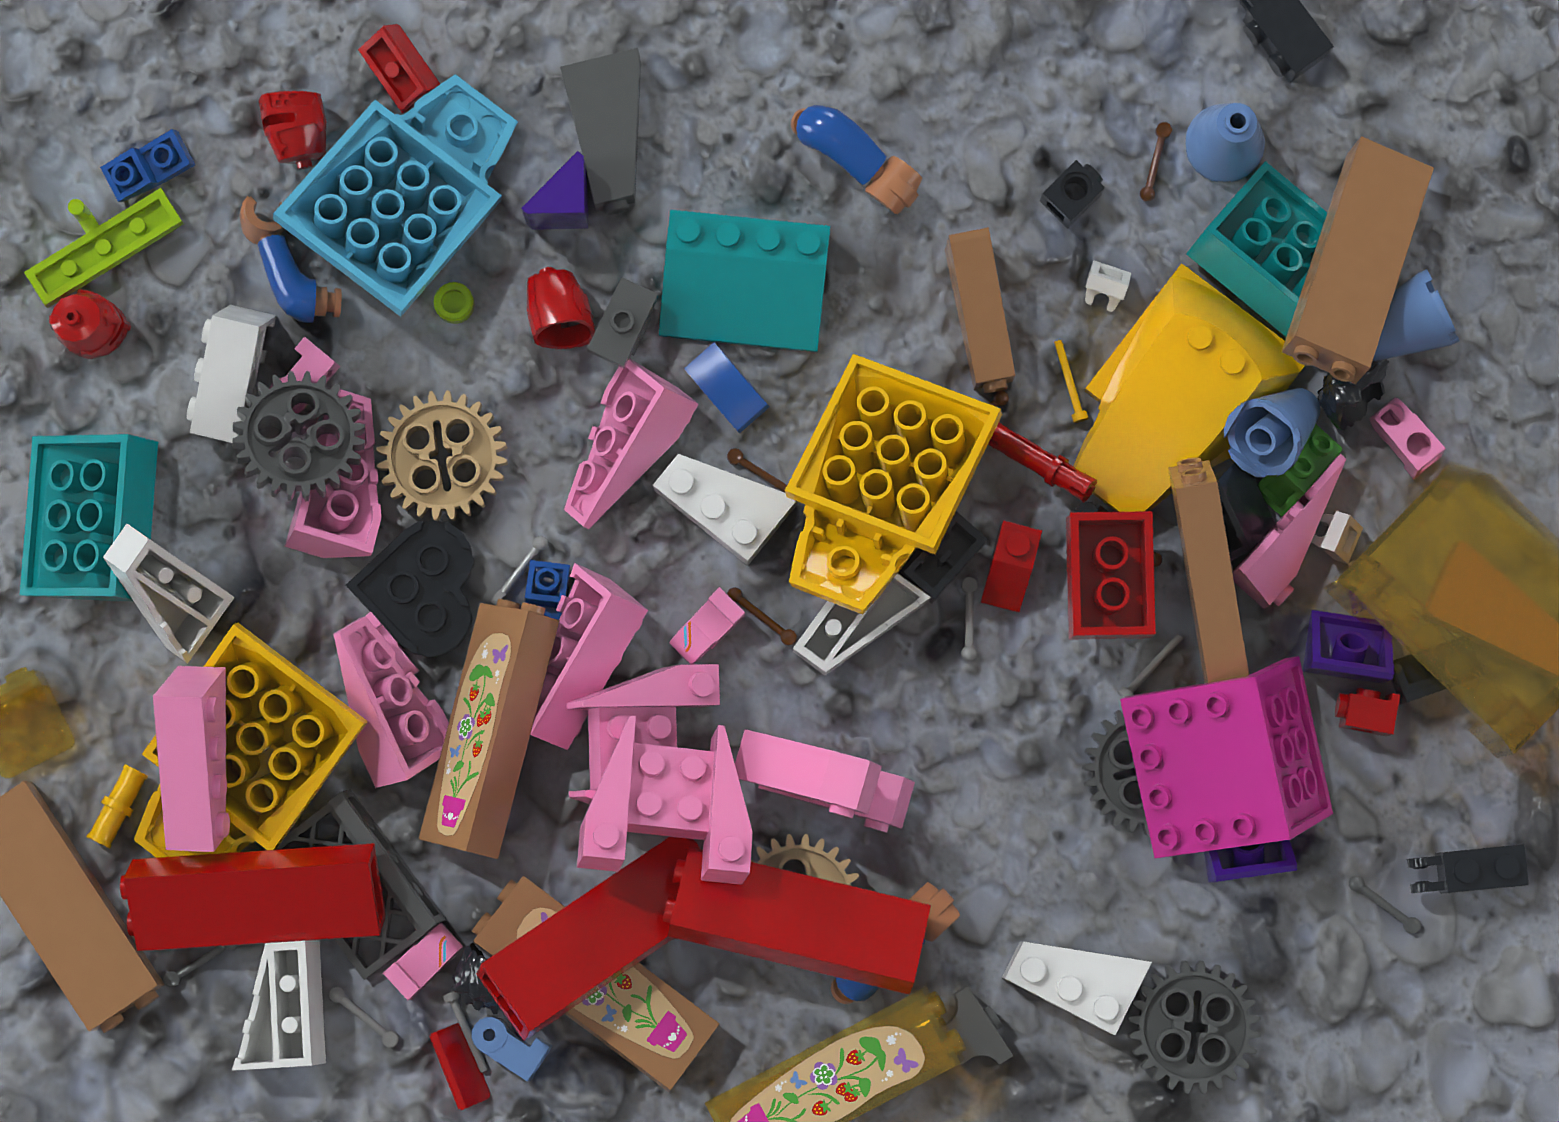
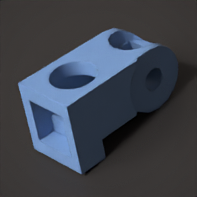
(495, 1040)

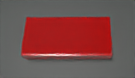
(398, 66)
(459, 1067)

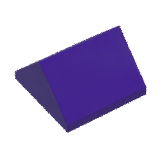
(561, 200)
(1348, 648)
(1250, 861)

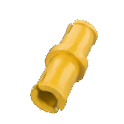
(117, 806)

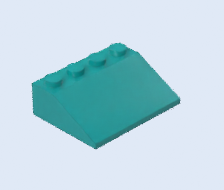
(1263, 245)
(744, 280)
(76, 508)

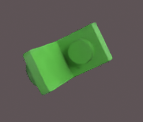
(1286, 489)

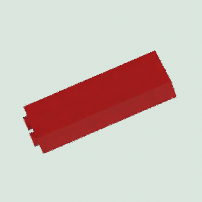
(254, 897)
(801, 923)
(586, 941)

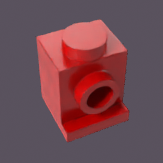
(1367, 712)

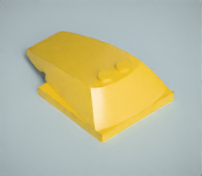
(1174, 388)
(882, 479)
(279, 746)

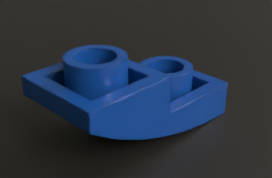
(147, 167)
(726, 387)
(546, 585)

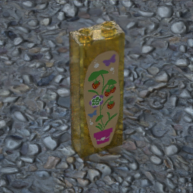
(850, 1068)

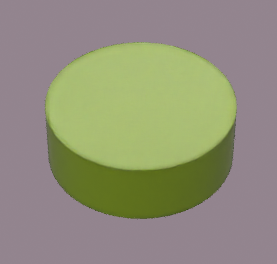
(454, 302)

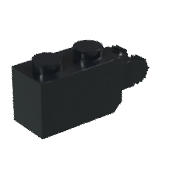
(1286, 35)
(1474, 869)

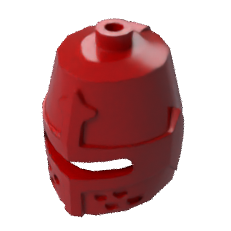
(294, 126)
(556, 299)
(88, 324)

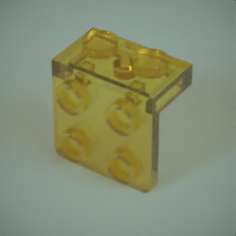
(30, 723)

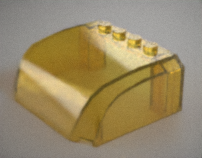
(1472, 596)

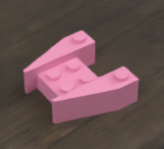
(653, 702)
(825, 778)
(672, 796)

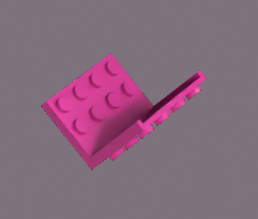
(1228, 761)

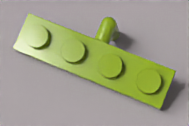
(102, 245)

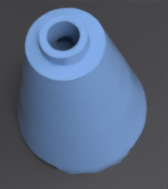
(1225, 142)
(1415, 320)
(1271, 431)

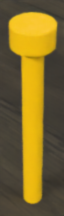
(1079, 415)

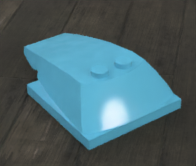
(402, 191)

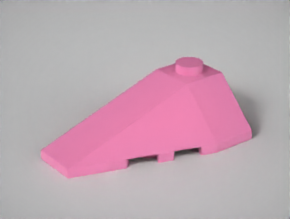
(637, 427)
(346, 518)
(1279, 554)
(402, 726)

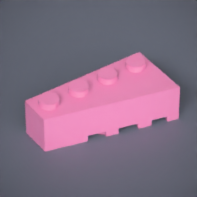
(588, 646)
(193, 757)

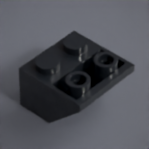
(1243, 508)
(936, 571)

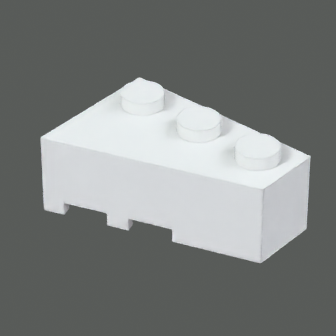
(227, 370)
(724, 505)
(168, 592)
(841, 633)
(1080, 982)
(286, 1010)

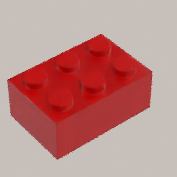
(1110, 575)

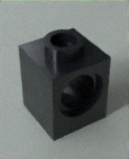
(1063, 207)

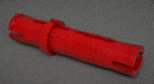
(1052, 468)

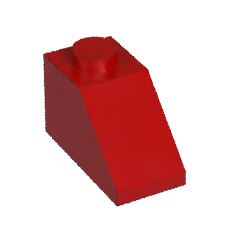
(1011, 566)

